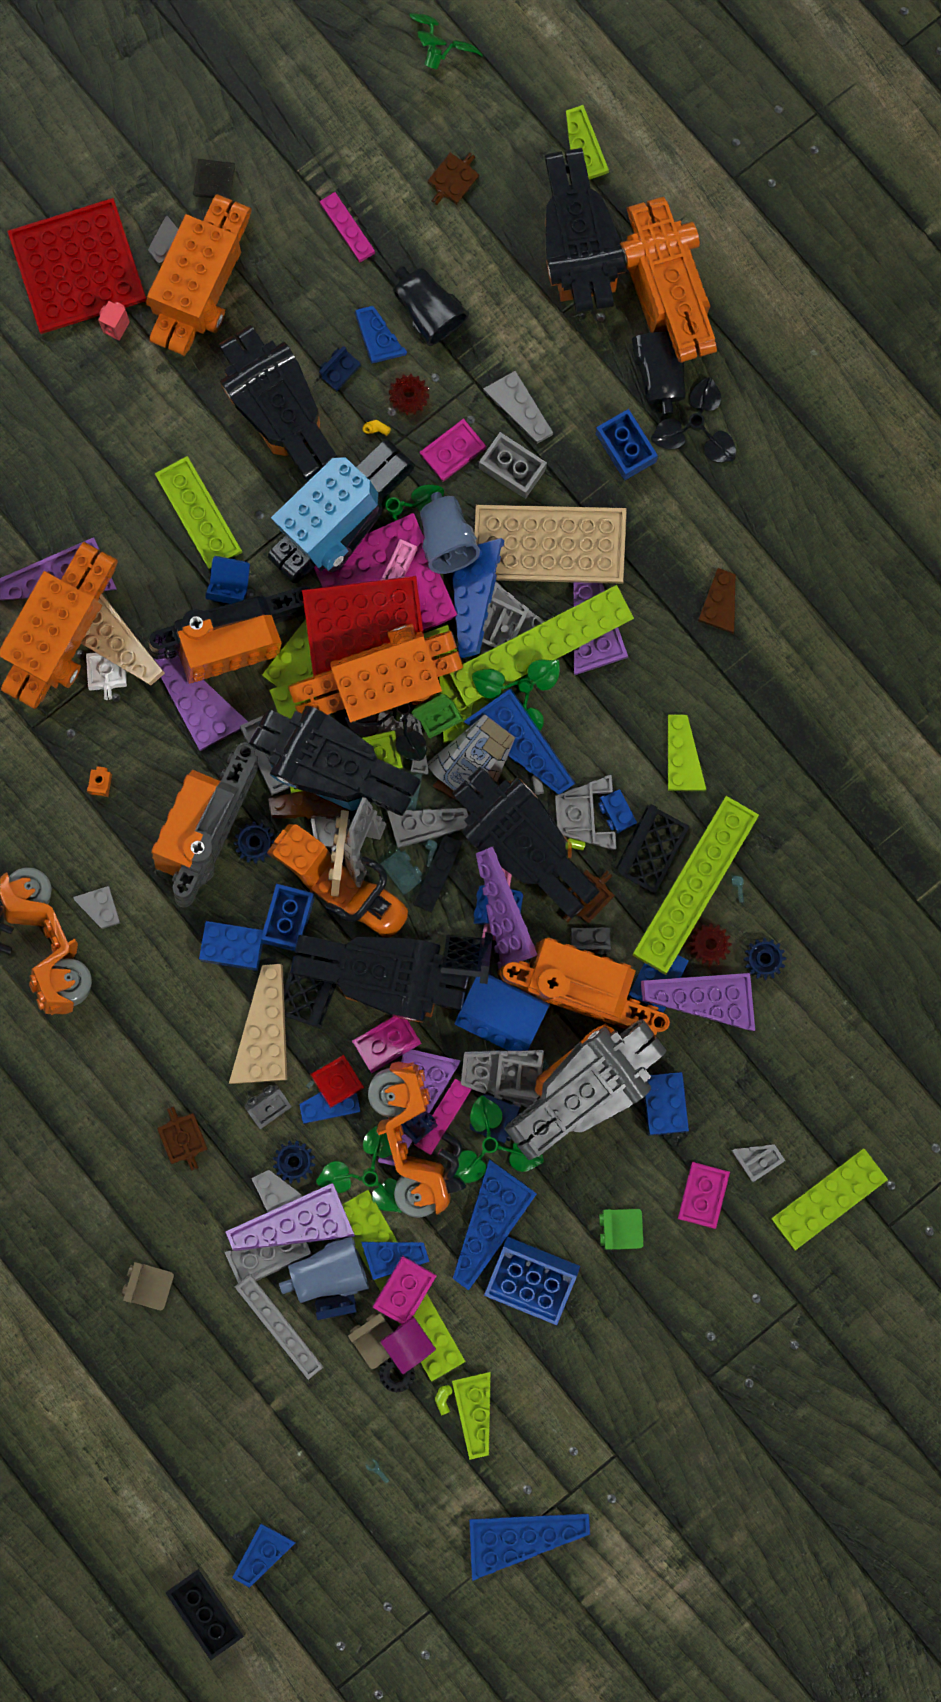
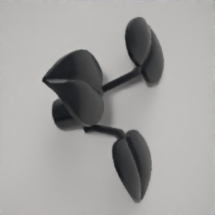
(670, 432)
(410, 745)

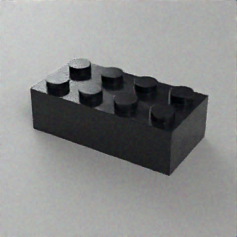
(205, 1613)

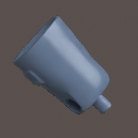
(448, 538)
(328, 1272)

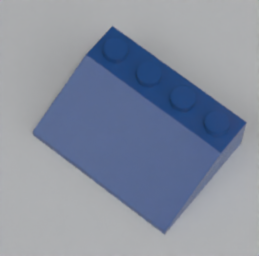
(502, 1014)
(532, 1280)

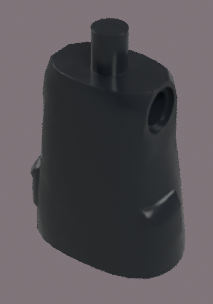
(430, 307)
(659, 369)

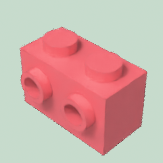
(113, 319)

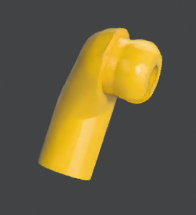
(376, 426)

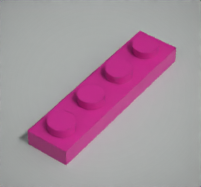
(347, 227)
(444, 1115)

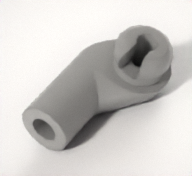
(537, 784)

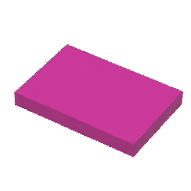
(453, 450)
(386, 1042)
(703, 1195)
(404, 1290)

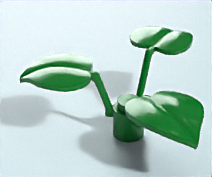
(434, 54)
(421, 496)
(542, 672)
(484, 1116)
(338, 1173)

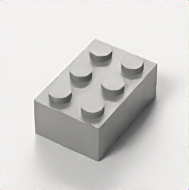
(512, 465)

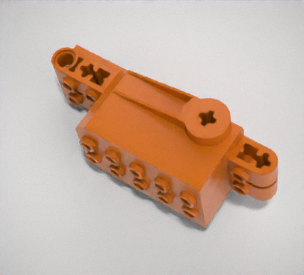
(582, 984)

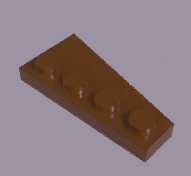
(303, 805)

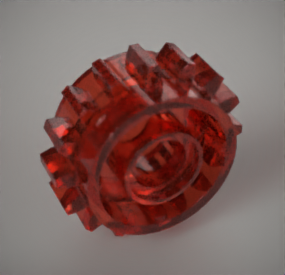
(407, 384)
(715, 935)

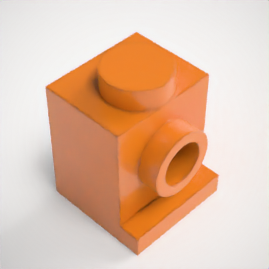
(103, 787)

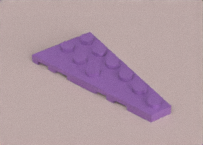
(22, 582)
(602, 650)
(201, 707)
(503, 914)
(711, 997)
(437, 1072)
(304, 1220)

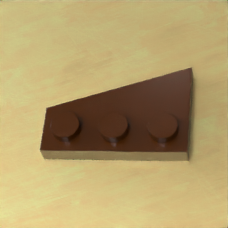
(720, 602)

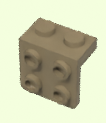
(147, 1286)
(368, 1340)

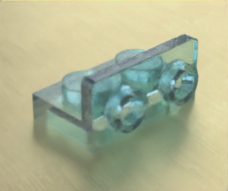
(402, 872)

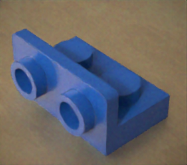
(617, 811)

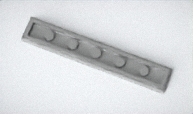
(279, 1326)

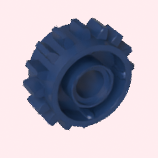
(250, 833)
(771, 951)
(294, 1172)

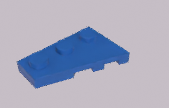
(378, 339)

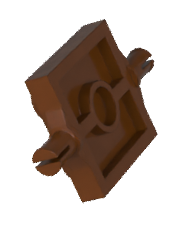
(453, 178)
(592, 909)
(182, 1138)

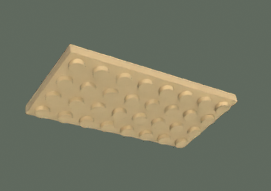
(555, 542)

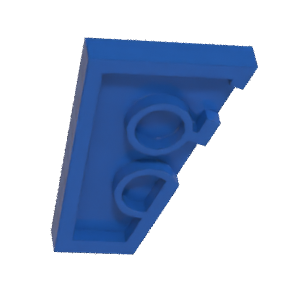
(317, 1108)
(384, 1256)
(261, 1554)

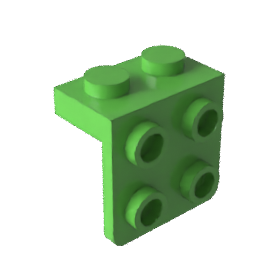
(437, 714)
(621, 1229)

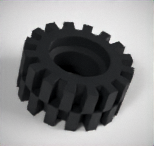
(391, 1385)

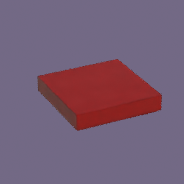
(337, 1081)

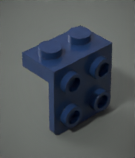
(509, 1113)

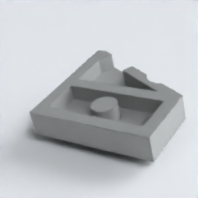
(163, 240)
(99, 906)
(758, 1160)
(274, 1190)

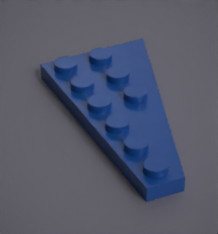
(472, 595)
(529, 746)
(496, 1212)
(511, 1540)

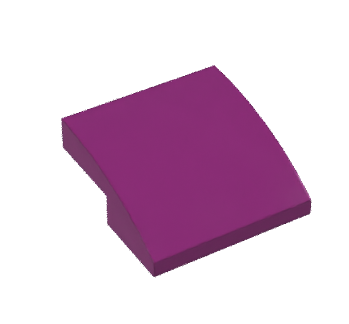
(408, 1345)

